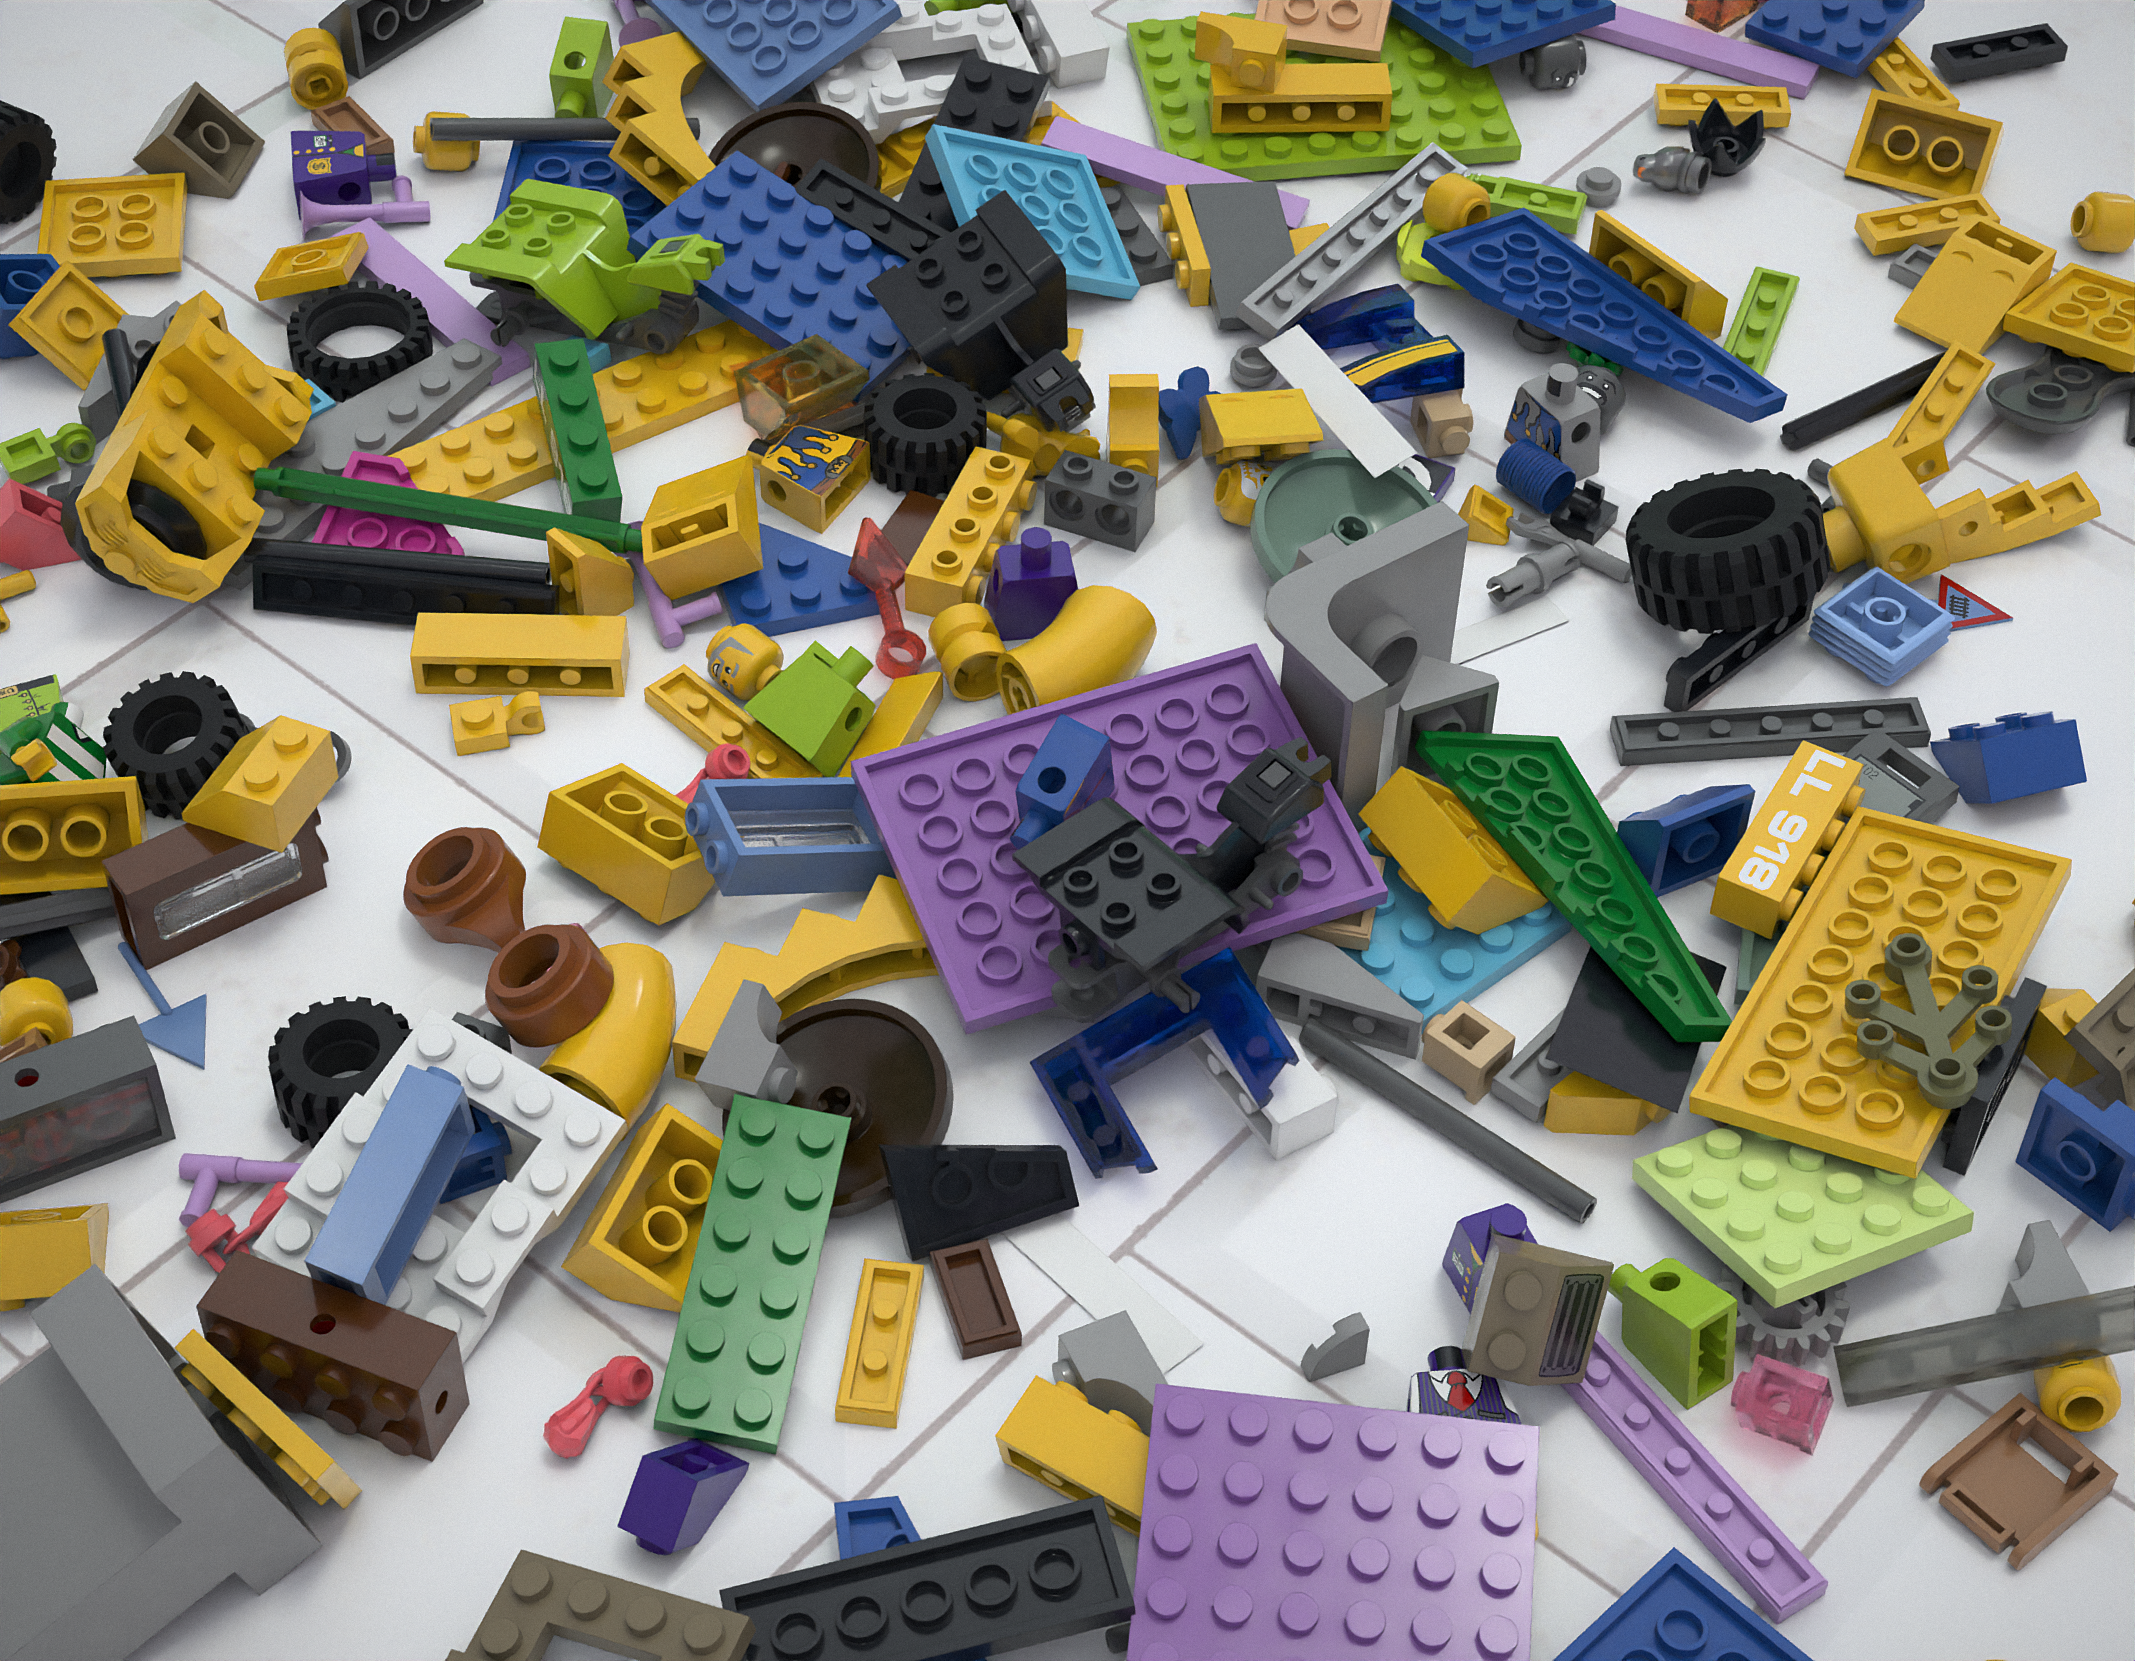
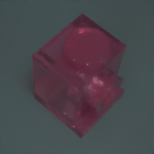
(1780, 1382)

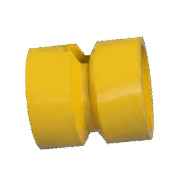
(315, 68)
(968, 650)

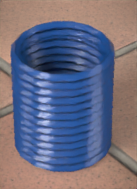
(1535, 475)

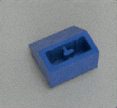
(2011, 757)

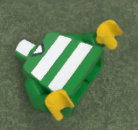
(50, 749)

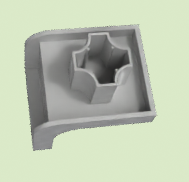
(1357, 631)

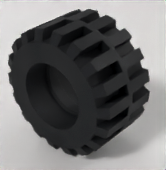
(24, 161)
(923, 432)
(160, 717)
(324, 1044)

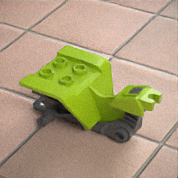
(567, 270)

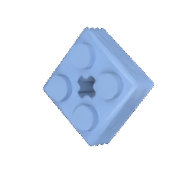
(1881, 626)

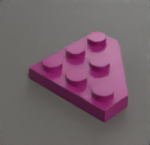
(378, 530)

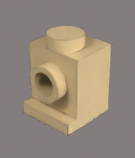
(1442, 423)
(1467, 1049)

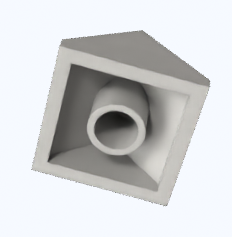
(1442, 699)

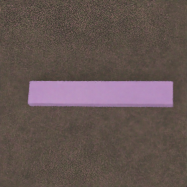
(1707, 51)
(1149, 167)
(448, 312)
(1695, 1485)

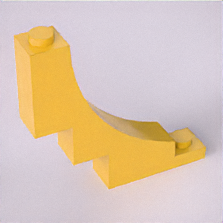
(648, 112)

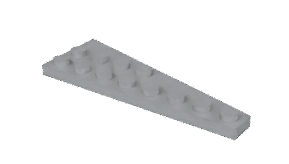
(373, 422)

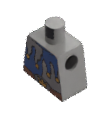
(1558, 419)

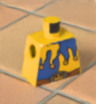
(811, 473)

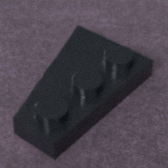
(973, 1191)

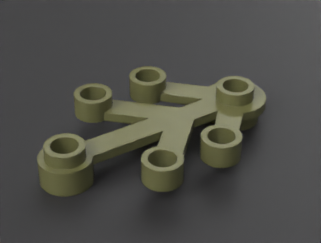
(1942, 1076)

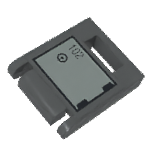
(1892, 793)

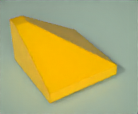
(1486, 517)

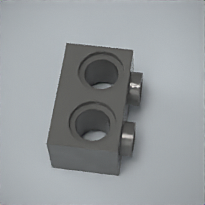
(1099, 500)

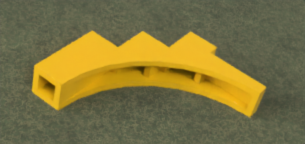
(815, 965)

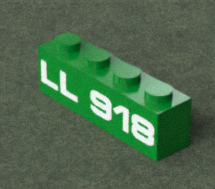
(576, 430)

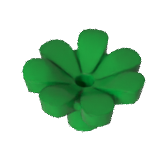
(1586, 357)

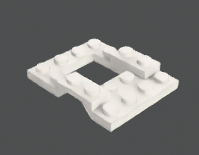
(873, 87)
(452, 1273)

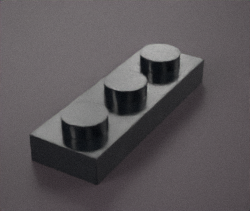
(1998, 52)

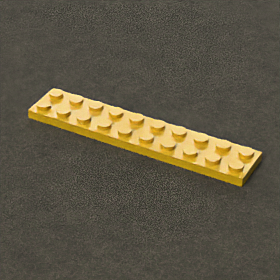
(636, 400)

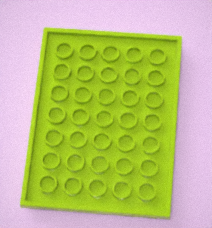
(1432, 101)

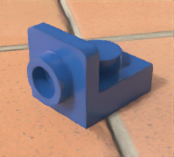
(482, 1160)

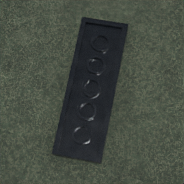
(984, 101)
(946, 1594)

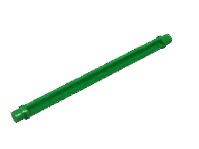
(442, 508)

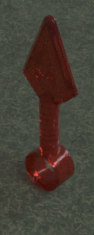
(883, 571)

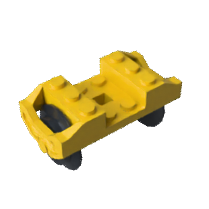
(178, 473)

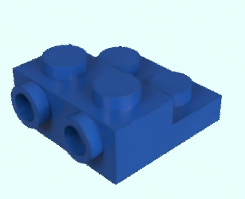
(2083, 1152)

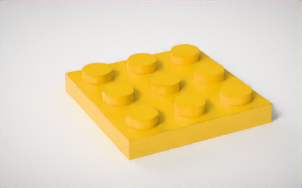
(116, 224)
(2082, 315)
(264, 1423)

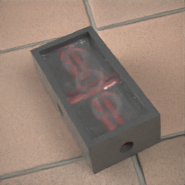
(79, 1107)

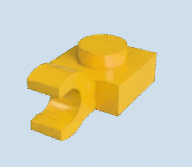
(488, 724)

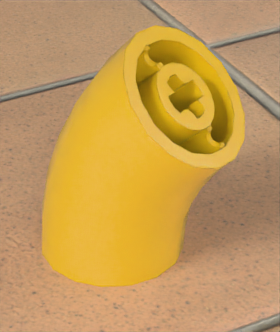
(1088, 646)
(629, 1042)

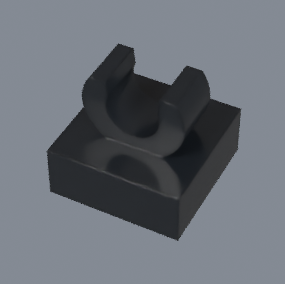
(1585, 514)

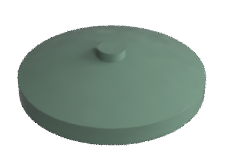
(1324, 496)

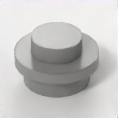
(1599, 185)
(1252, 367)

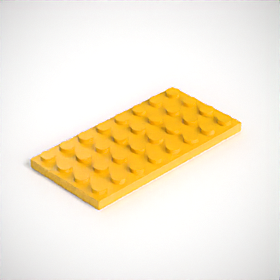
(1792, 1047)

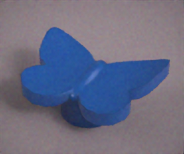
(1180, 409)

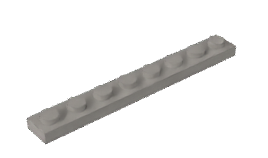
(1345, 245)

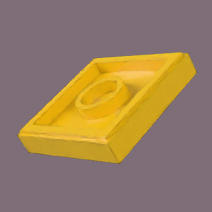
(311, 266)
(68, 323)

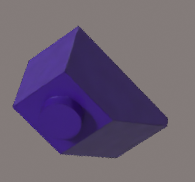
(679, 1495)

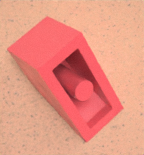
(31, 529)

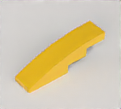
(2028, 515)

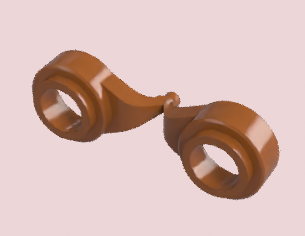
(471, 893)

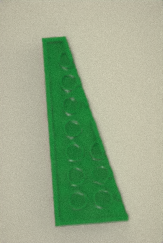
(1563, 840)

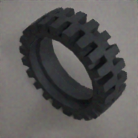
(351, 309)

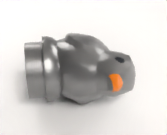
(1674, 169)

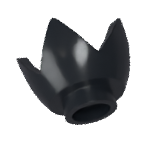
(1727, 145)

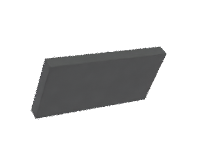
(1243, 241)

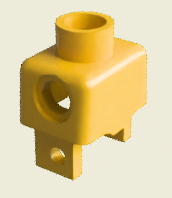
(1887, 516)

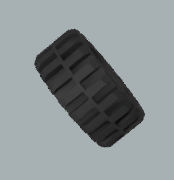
(1728, 550)

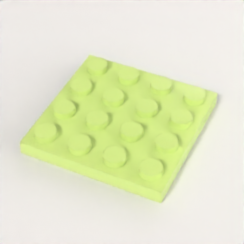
(1796, 1214)

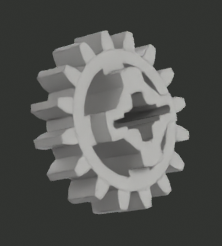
(1791, 1327)

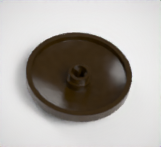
(801, 136)
(877, 1070)

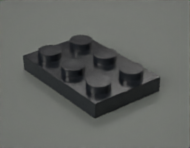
(1996, 1071)

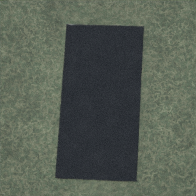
(1620, 1041)

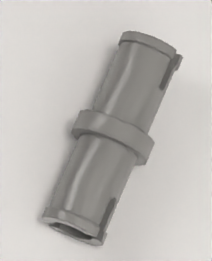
(1533, 573)

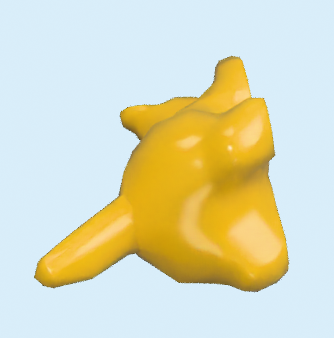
(1027, 439)

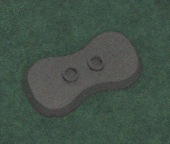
(2055, 392)

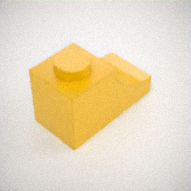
(1244, 48)
(1133, 422)

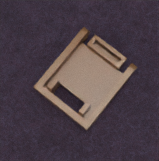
(2010, 1494)

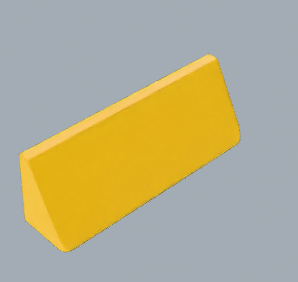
(900, 716)

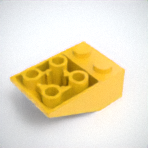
(1974, 284)
(1256, 423)
(703, 529)

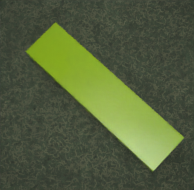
(1761, 317)

